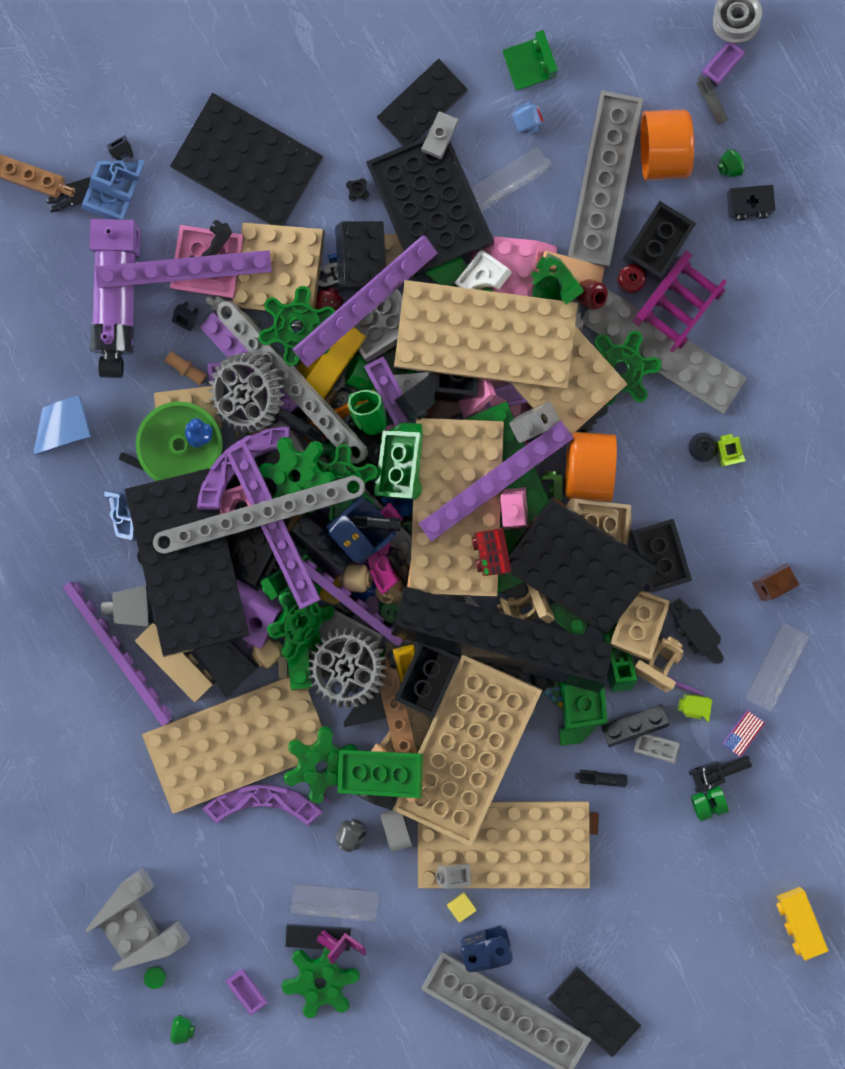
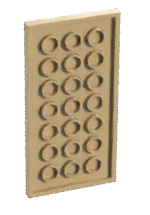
(485, 335)
(451, 461)
(231, 743)
(470, 748)
(516, 847)

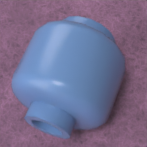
(527, 118)

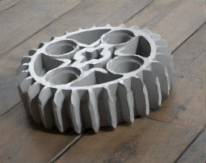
(243, 394)
(353, 661)

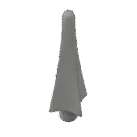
(215, 302)

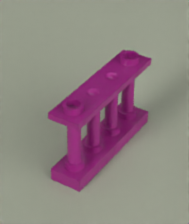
(671, 282)

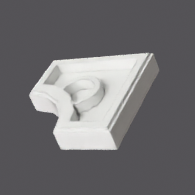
(483, 272)

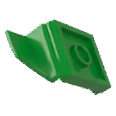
(582, 713)

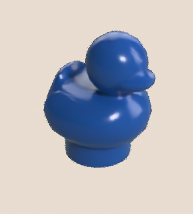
(198, 433)

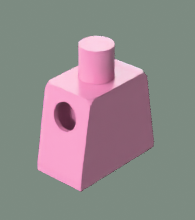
(514, 508)

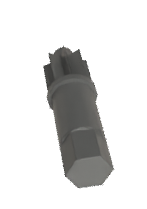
(712, 100)

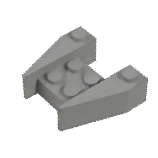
(132, 928)

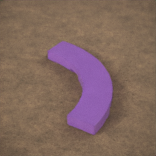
(222, 470)
(263, 796)

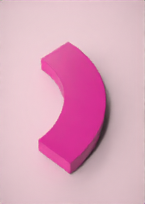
(380, 564)

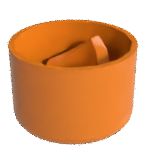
(667, 144)
(591, 466)

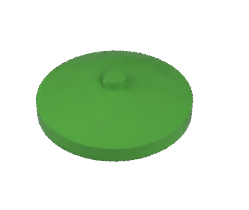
(163, 443)

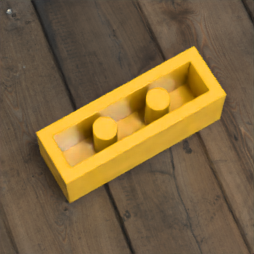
(801, 924)

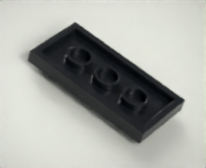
(420, 103)
(594, 1011)

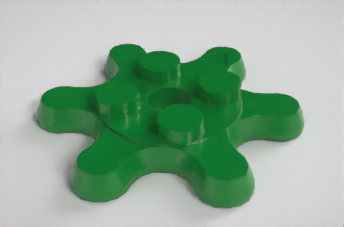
(286, 315)
(629, 354)
(292, 460)
(342, 468)
(296, 634)
(308, 757)
(315, 996)

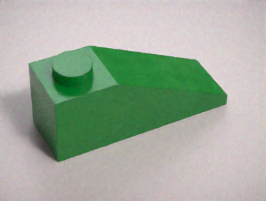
(621, 667)

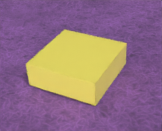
(461, 907)

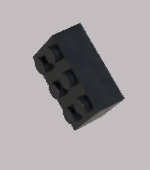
(659, 241)
(359, 253)
(662, 547)

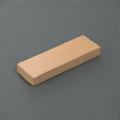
(580, 269)

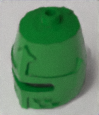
(356, 374)
(369, 415)

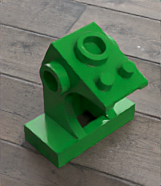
(570, 284)

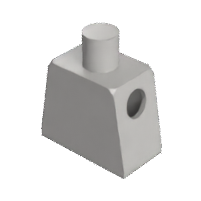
(530, 423)
(130, 607)

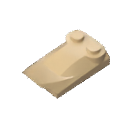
(610, 517)

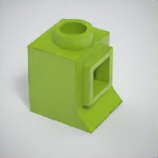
(725, 459)
(695, 706)

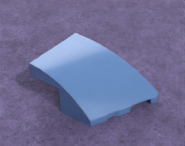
(112, 188)
(61, 425)
(120, 515)

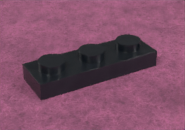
(635, 725)

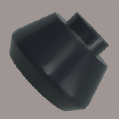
(697, 449)

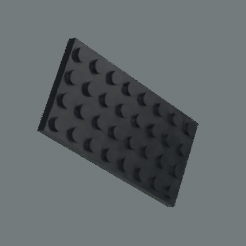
(190, 588)

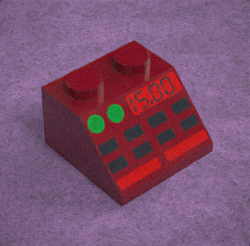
(491, 551)

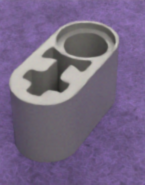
(331, 282)
(396, 830)

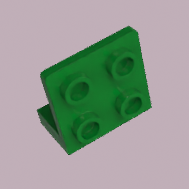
(530, 62)

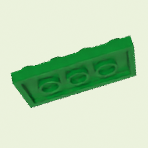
(380, 773)

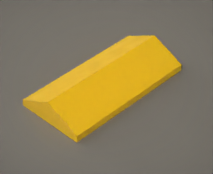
(328, 367)

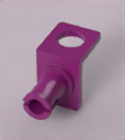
(338, 946)

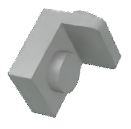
(453, 876)

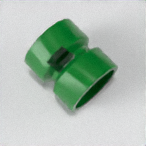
(702, 806)

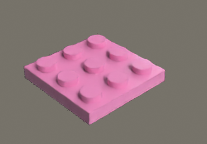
(195, 242)

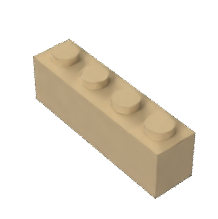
(180, 667)

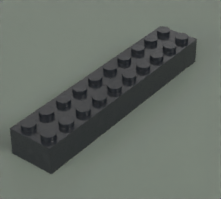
(501, 639)

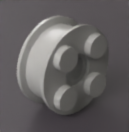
(737, 29)

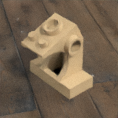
(536, 599)
(669, 649)

